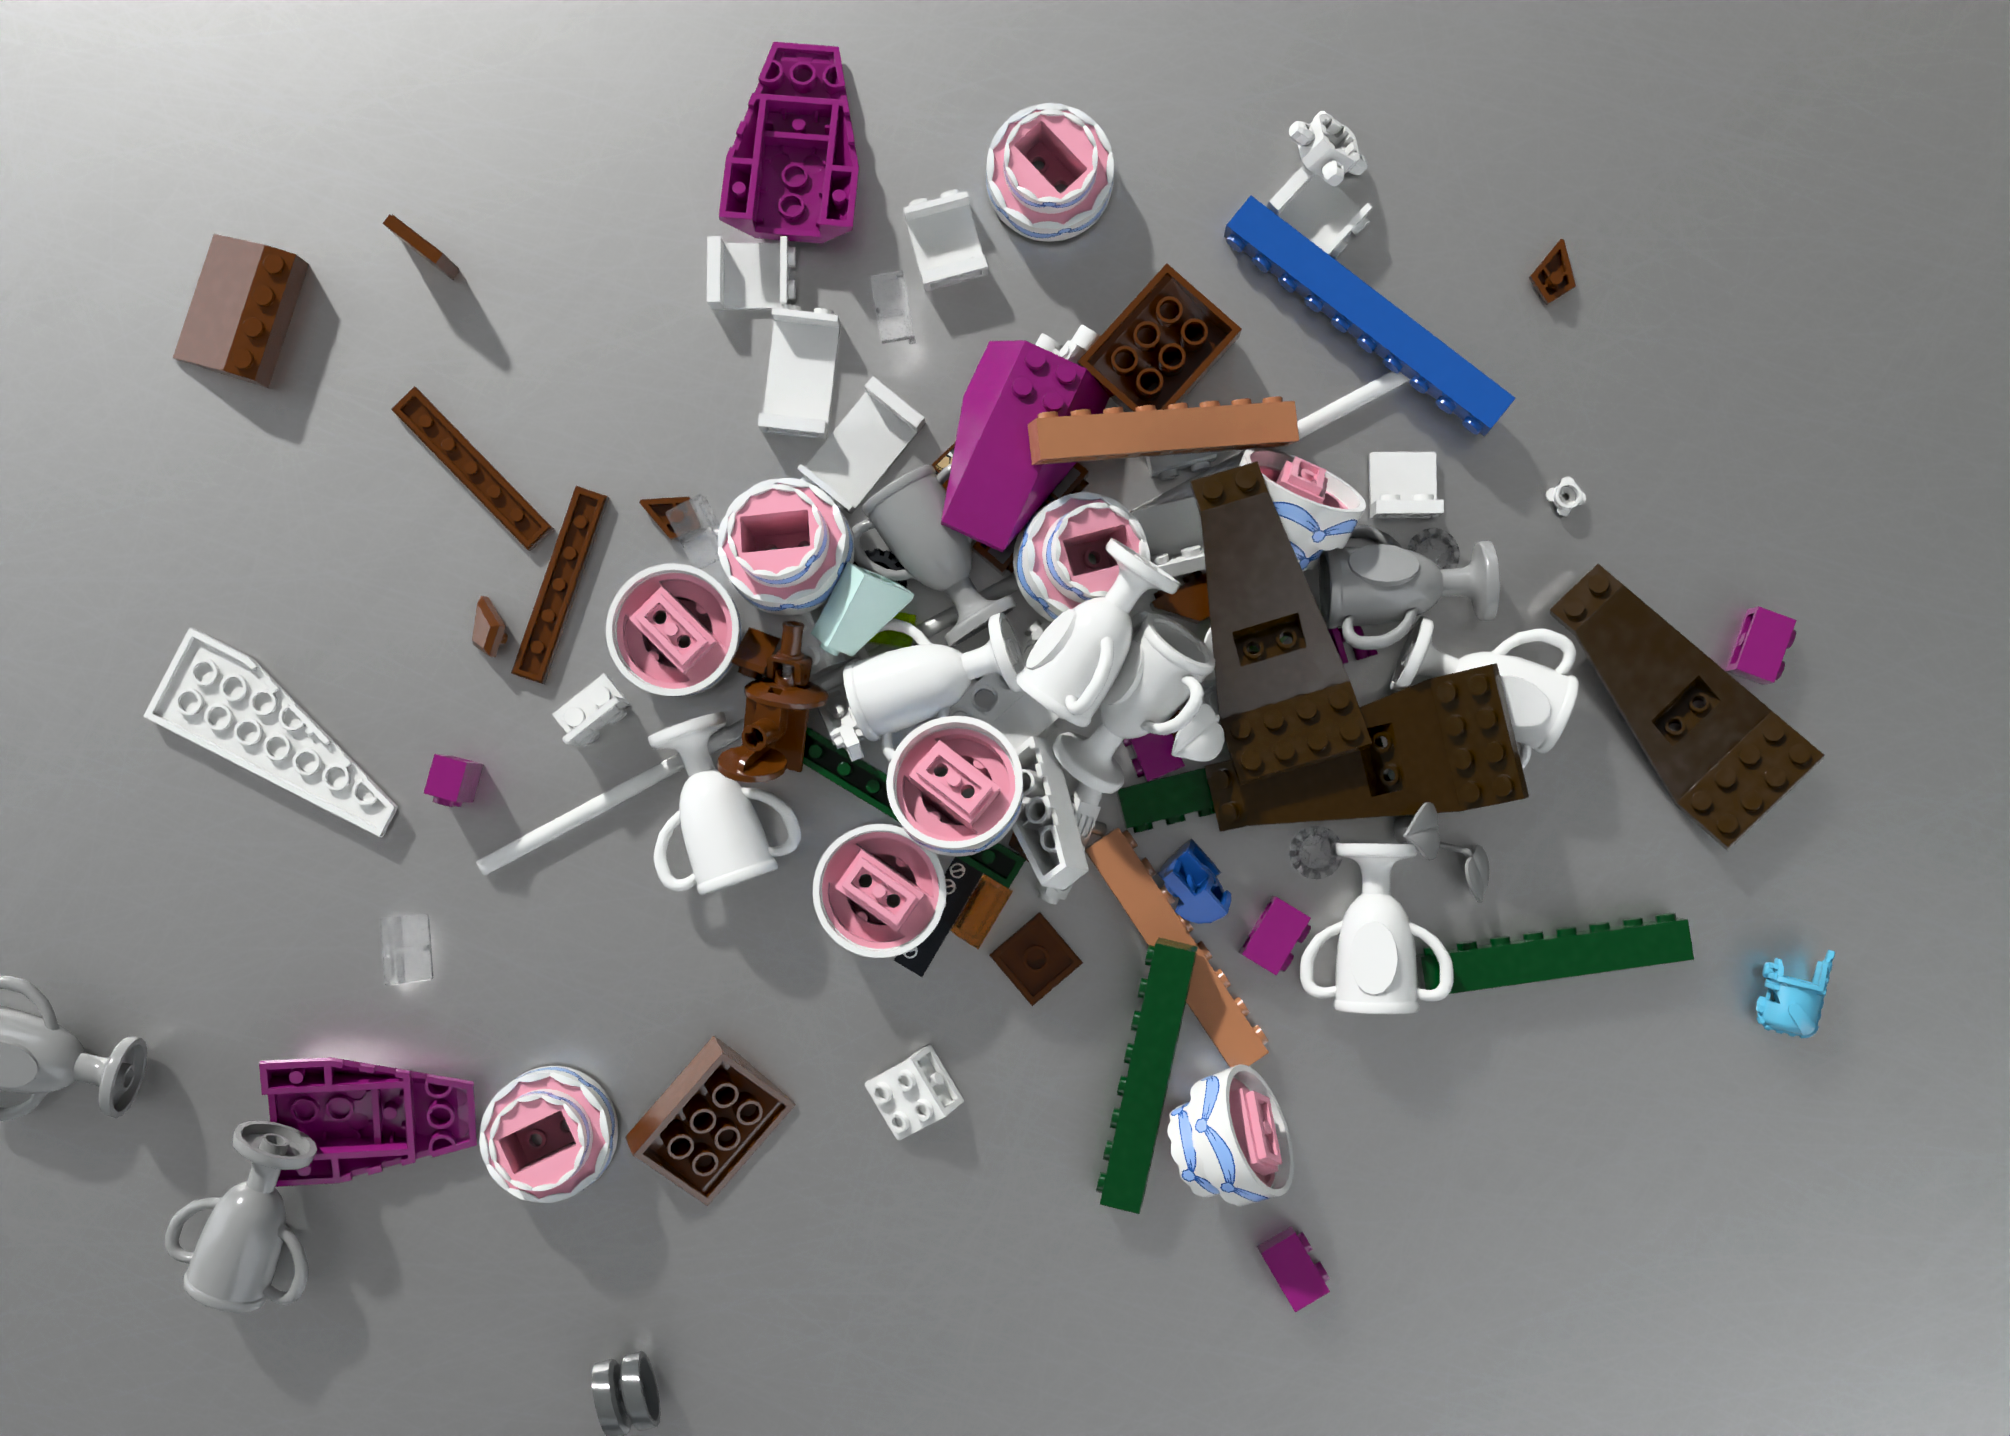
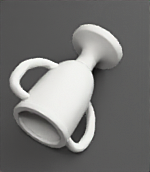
(1088, 644)
(923, 679)
(1153, 684)
(1535, 694)
(716, 816)
(1376, 943)

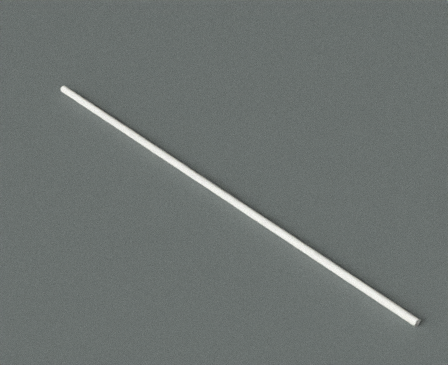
(928, 628)

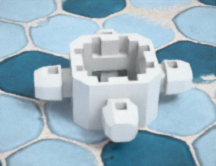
(1328, 148)

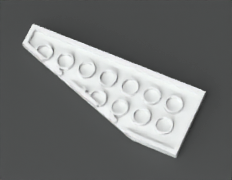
(247, 718)

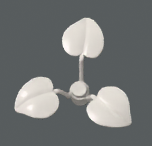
(1203, 735)

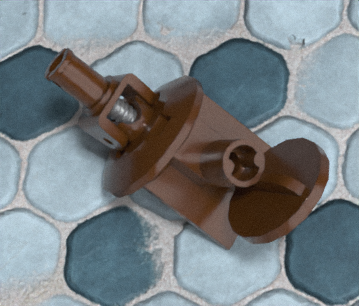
(776, 715)

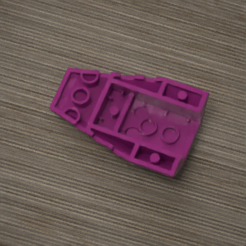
(794, 151)
(992, 473)
(366, 1115)

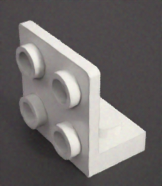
(1403, 485)
(1173, 535)
(591, 710)
(914, 1093)

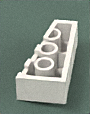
(1046, 818)

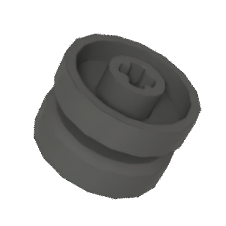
(626, 1394)

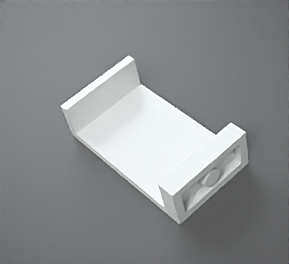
(800, 372)
(863, 446)

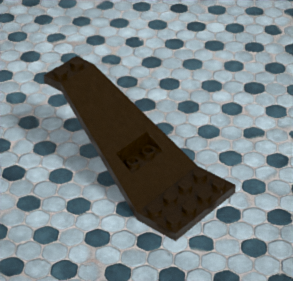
(1290, 699)
(1444, 742)
(1730, 755)

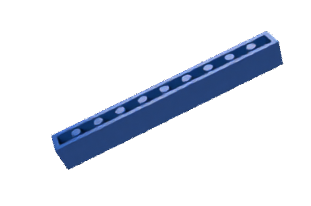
(1367, 316)

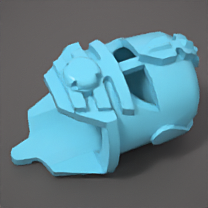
(1796, 1001)

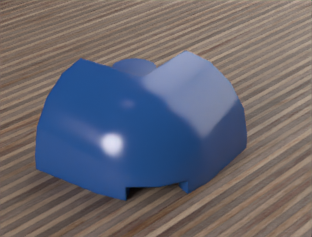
(1195, 881)

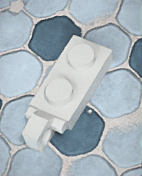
(841, 723)

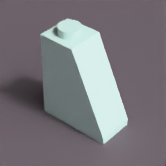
(858, 610)

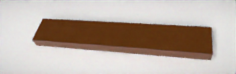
(472, 468)
(560, 585)

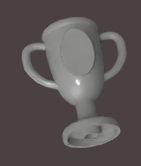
(909, 522)
(1397, 584)
(46, 1057)
(247, 1226)

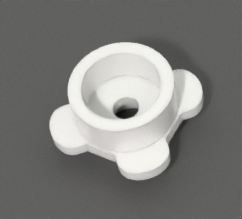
(1566, 486)

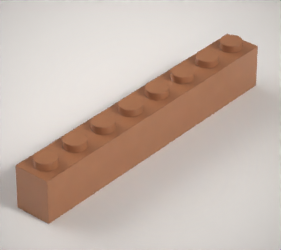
(1162, 432)
(1154, 917)

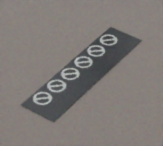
(960, 884)

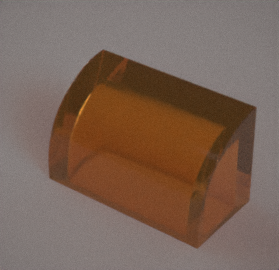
(981, 911)

